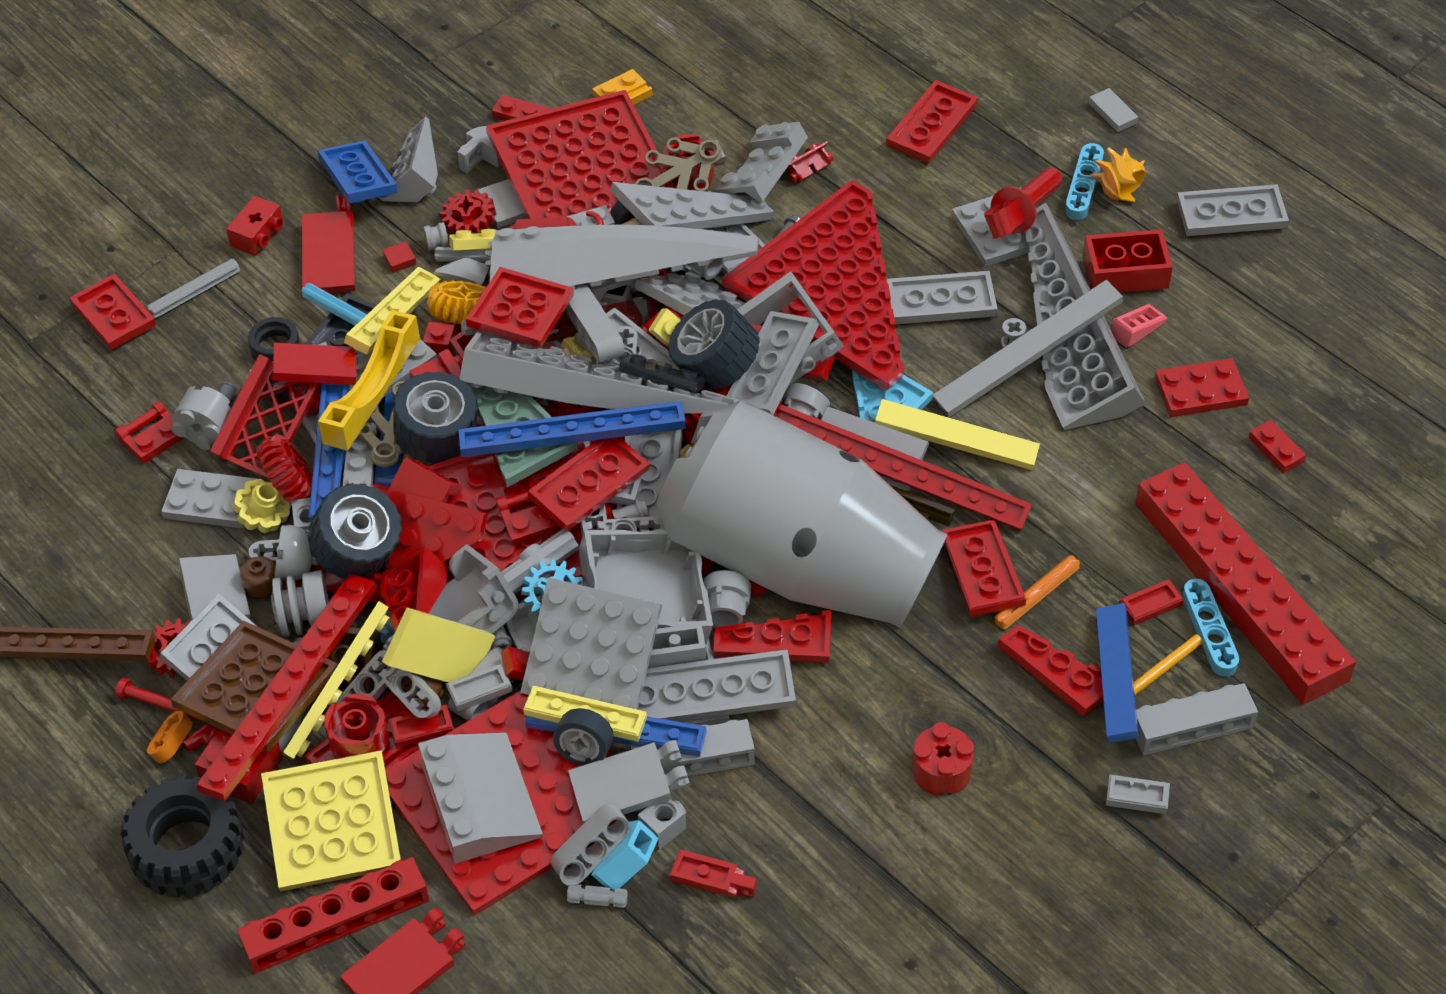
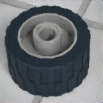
(714, 343)
(429, 414)
(354, 531)

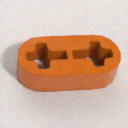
(169, 737)

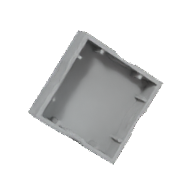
(648, 569)

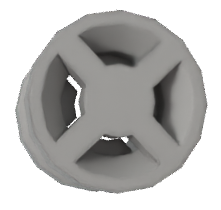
(436, 236)

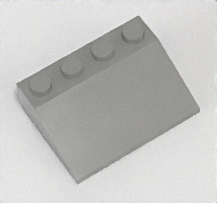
(478, 793)

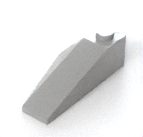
(416, 166)

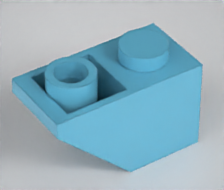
(627, 857)

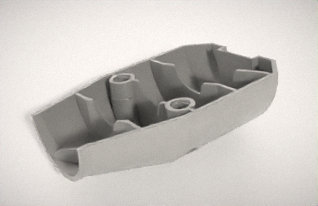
(797, 516)

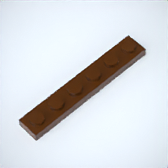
(76, 643)

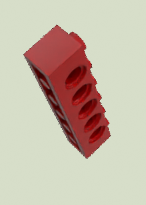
(326, 928)

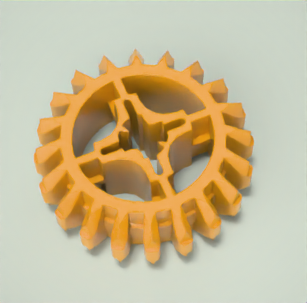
(453, 300)

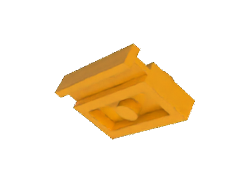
(628, 81)

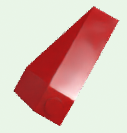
(413, 584)

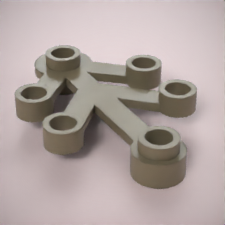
(681, 166)
(383, 452)

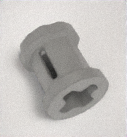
(1011, 332)

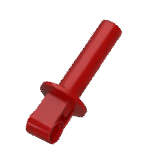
(1015, 208)

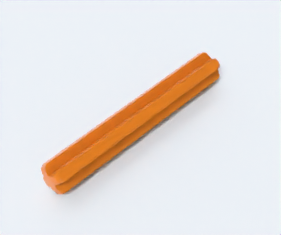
(1039, 591)

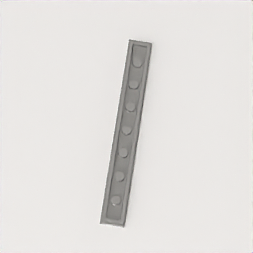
(1027, 348)

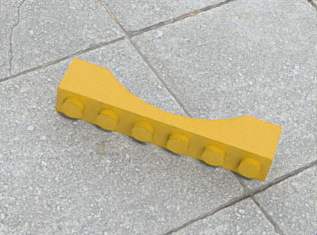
(348, 415)

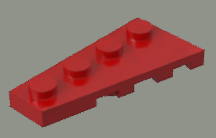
(804, 638)
(1058, 670)

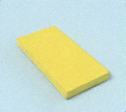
(436, 646)

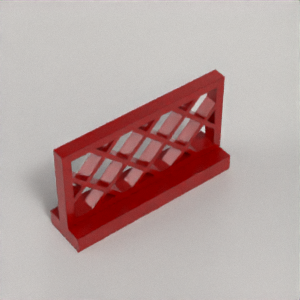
(245, 407)

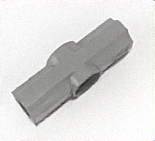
(556, 547)

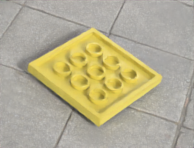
(330, 820)

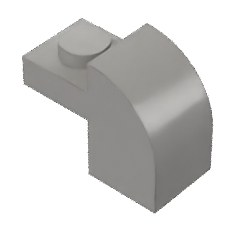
(476, 149)

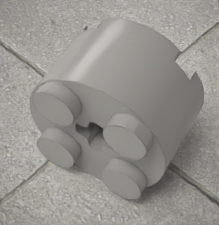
(201, 416)

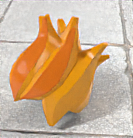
(1120, 176)

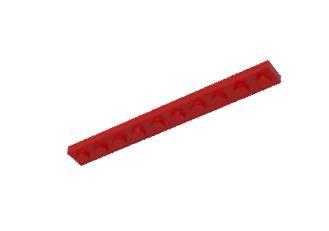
(916, 472)
(286, 688)

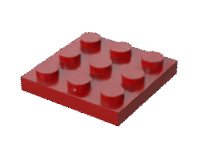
(520, 307)

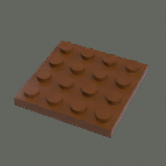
(238, 675)

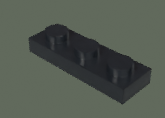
(662, 373)

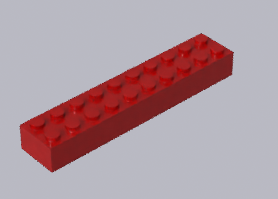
(1245, 583)

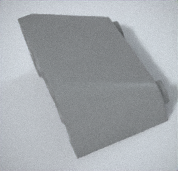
(475, 595)

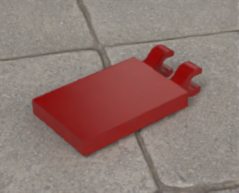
(406, 959)

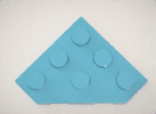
(902, 392)

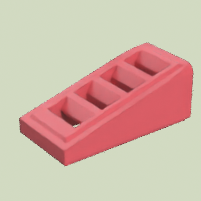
(1134, 325)

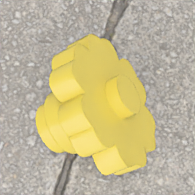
(260, 506)

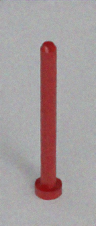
(126, 689)

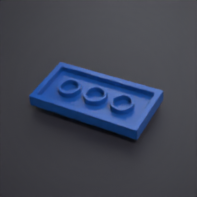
(357, 172)

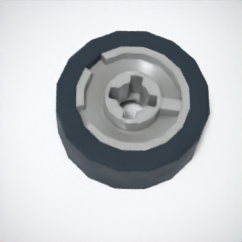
(583, 736)

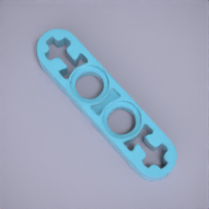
(1084, 181)
(1207, 627)

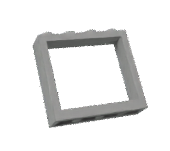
(776, 298)

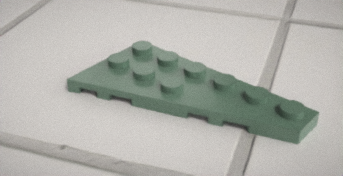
(516, 407)

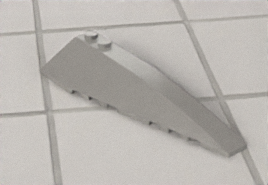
(611, 251)
(1086, 371)
(572, 379)

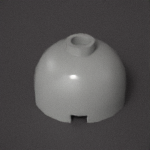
(293, 553)

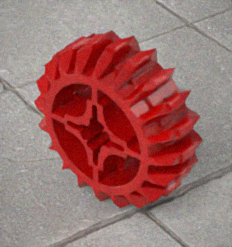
(285, 468)

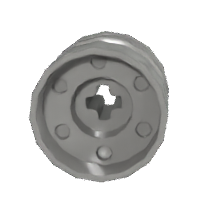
(298, 603)

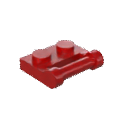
(153, 439)
(524, 523)

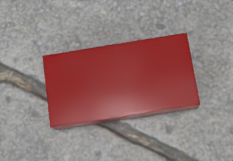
(1152, 602)
(411, 729)

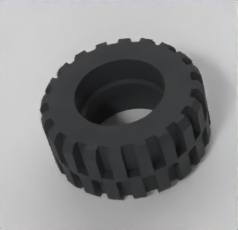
(187, 868)

